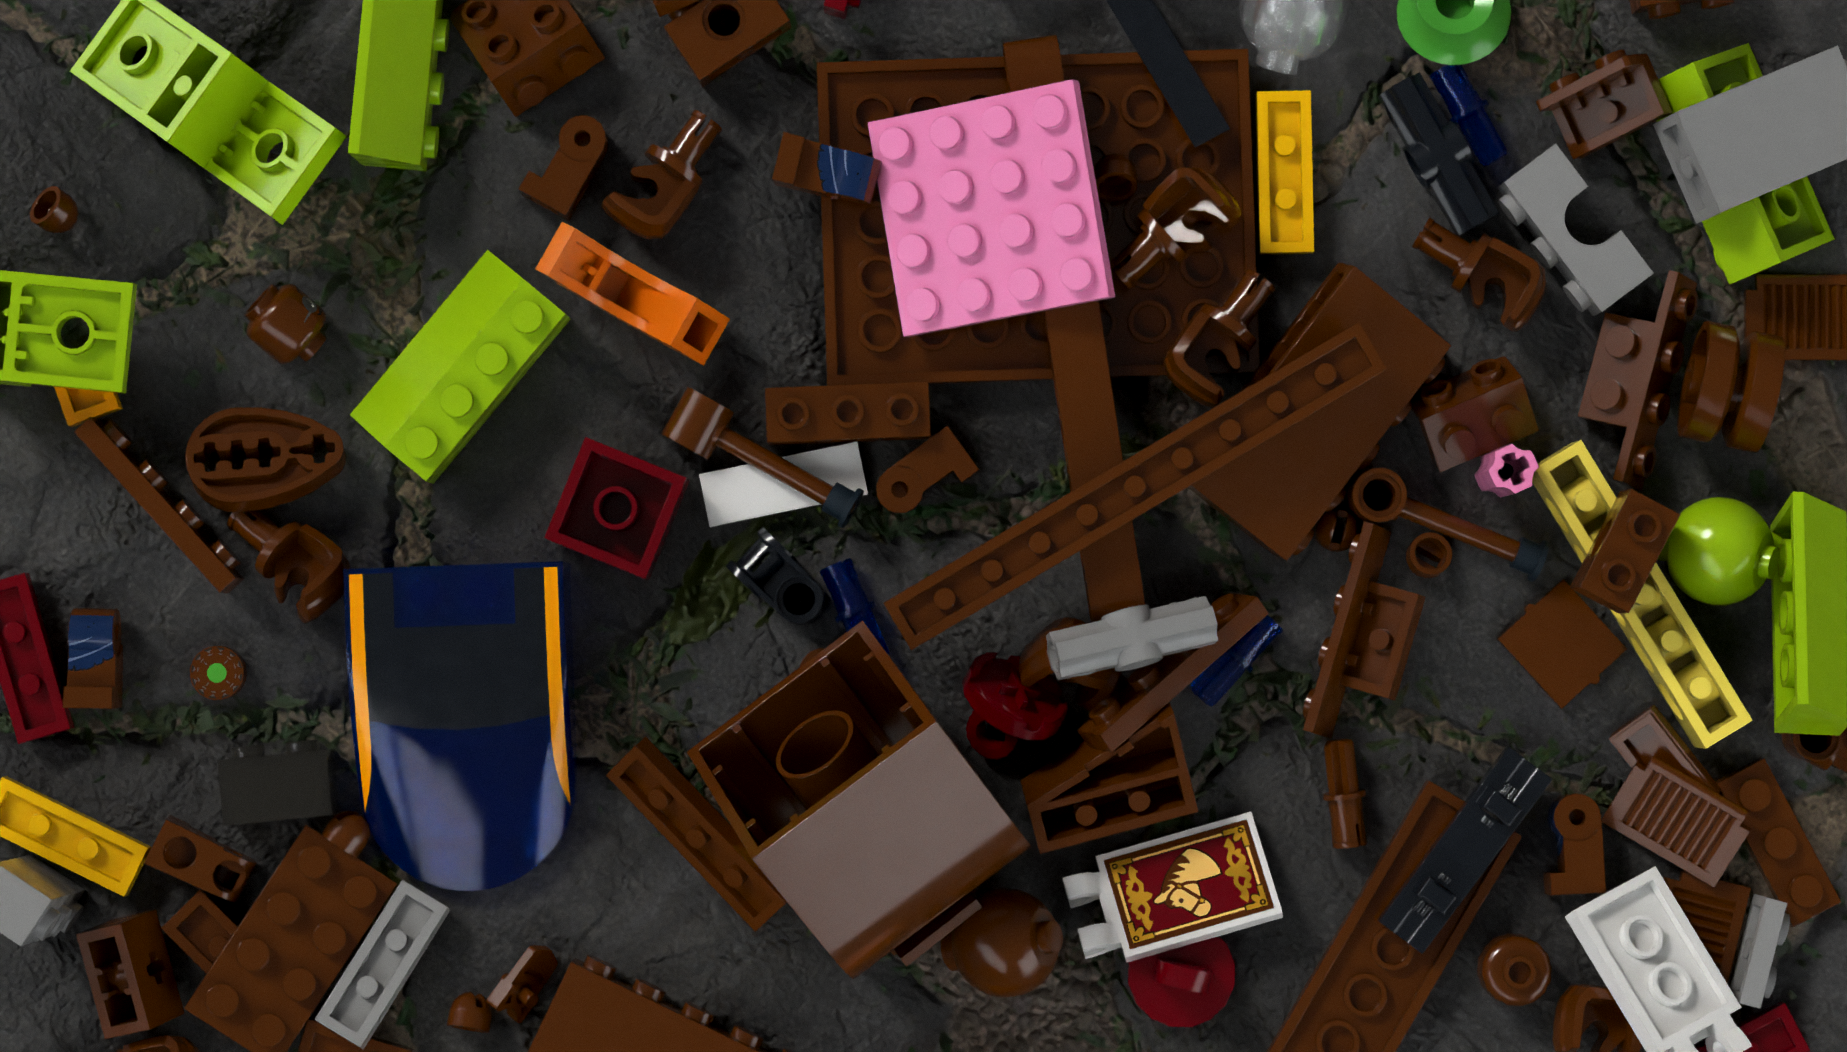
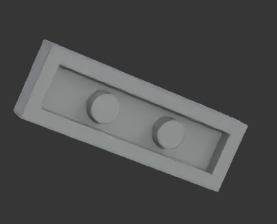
(382, 964)

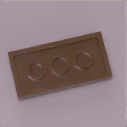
(290, 945)

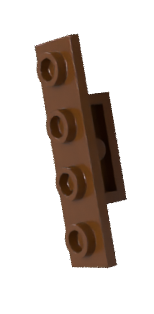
(1634, 374)
(1368, 636)

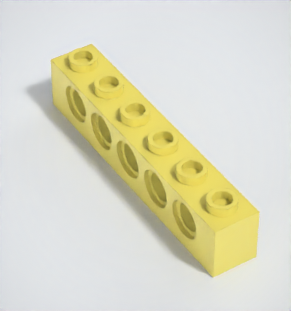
(1657, 621)

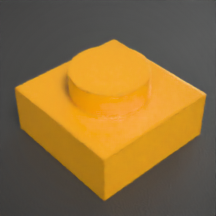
(82, 404)

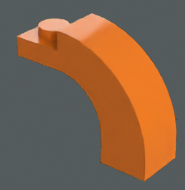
(632, 294)

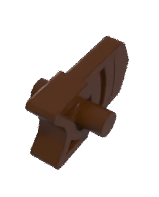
(520, 986)

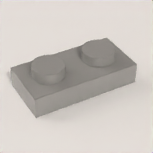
(1764, 930)

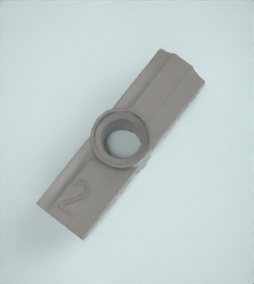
(1131, 638)

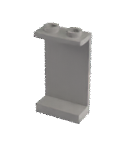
(1759, 134)

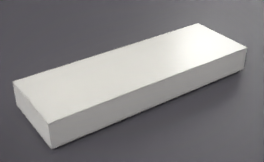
(749, 493)

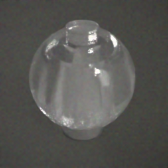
(1291, 30)

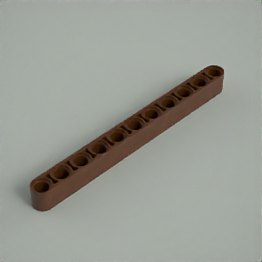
(1082, 385)

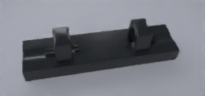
(1464, 849)

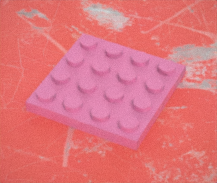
(991, 208)

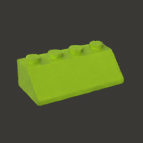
(398, 83)
(1768, 226)
(459, 367)
(1810, 617)

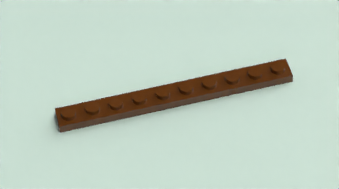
(1135, 486)

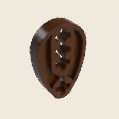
(254, 487)

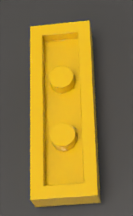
(1284, 172)
(70, 837)

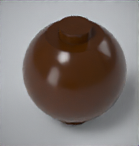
(1005, 944)

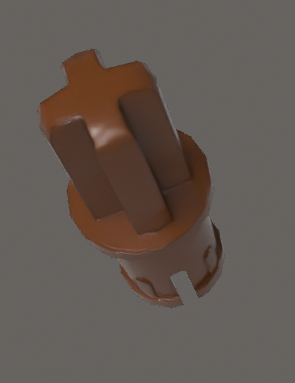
(1344, 795)

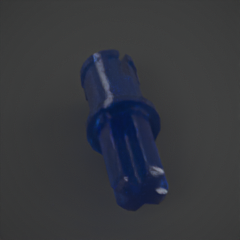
(1469, 112)
(850, 598)
(1229, 667)

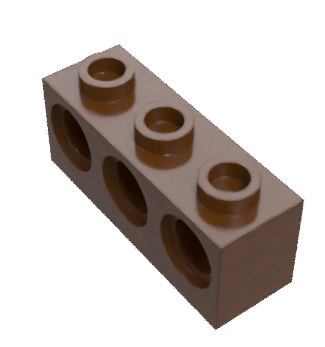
(847, 413)

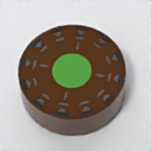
(218, 672)

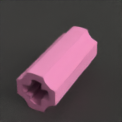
(1523, 464)

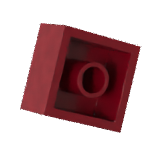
(617, 508)

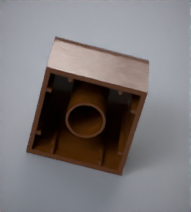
(856, 801)

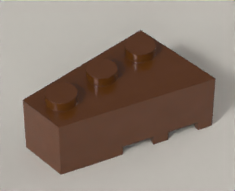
(1106, 792)

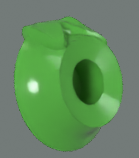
(1453, 29)

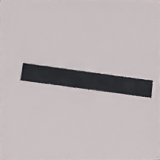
(1170, 69)

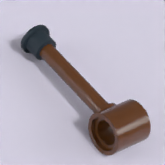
(703, 426)
(1523, 554)

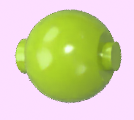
(1720, 551)

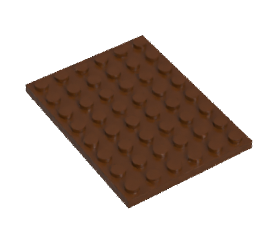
(1122, 117)

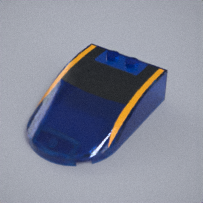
(463, 715)

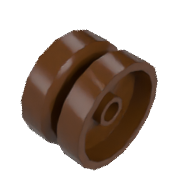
(1731, 386)

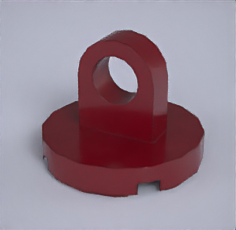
(1002, 701)
(1184, 983)

